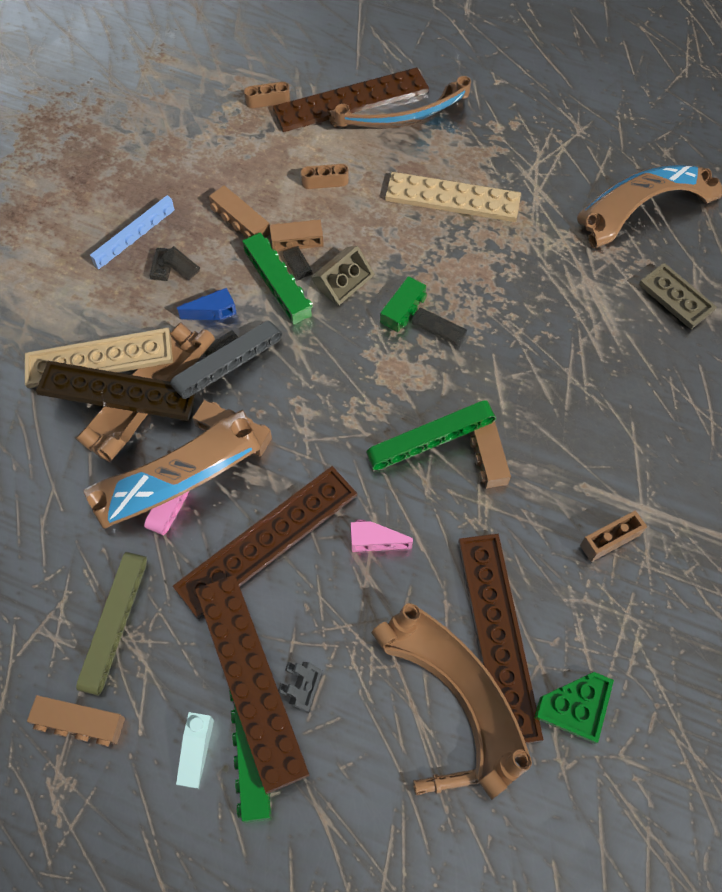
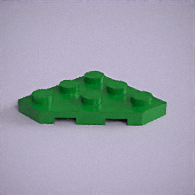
(578, 706)

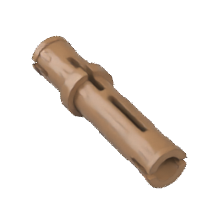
(443, 782)

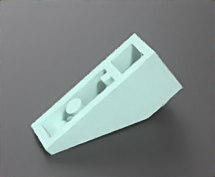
(194, 749)

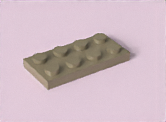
(677, 295)

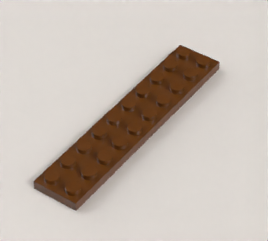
(357, 96)
(269, 536)
(498, 628)
(252, 685)

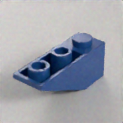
(210, 307)

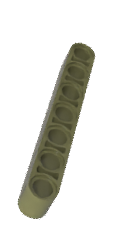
(111, 624)

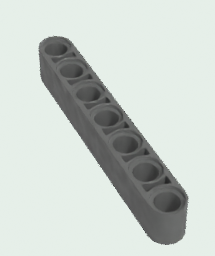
(225, 359)

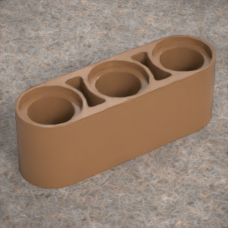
(267, 94)
(325, 176)

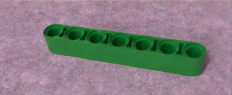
(430, 435)

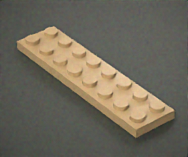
(453, 196)
(108, 354)

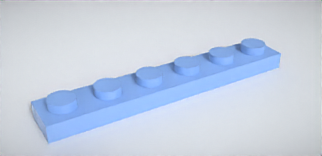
(132, 232)

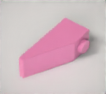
(374, 537)

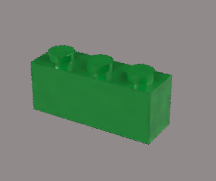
(403, 304)

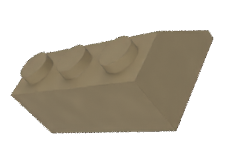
(343, 275)

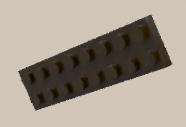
(113, 390)

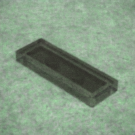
(439, 326)

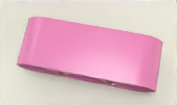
(162, 516)

